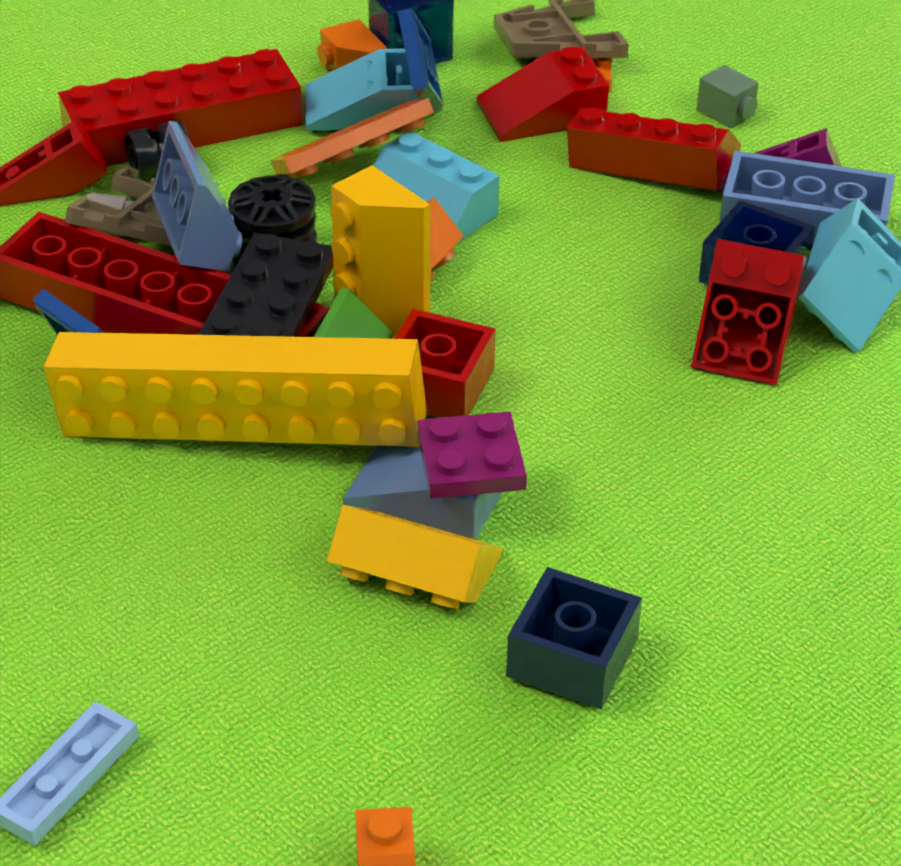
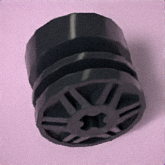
(273, 207)

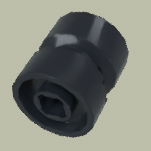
(145, 148)

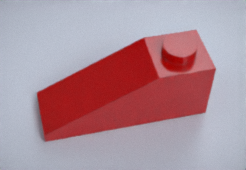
(53, 167)

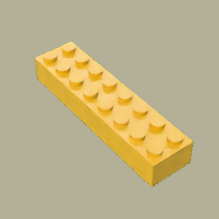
(237, 388)

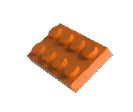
(341, 143)

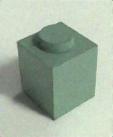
(727, 96)

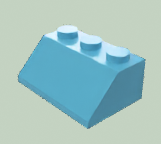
(428, 170)

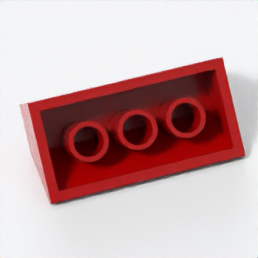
(650, 148)

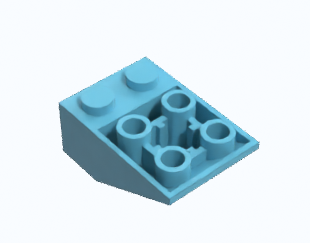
(358, 90)
(852, 273)

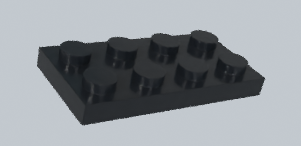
(271, 288)

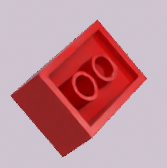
(544, 95)

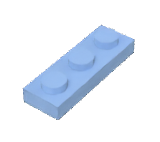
(65, 772)

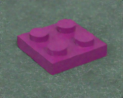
(471, 455)

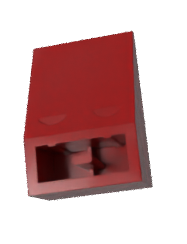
(748, 311)

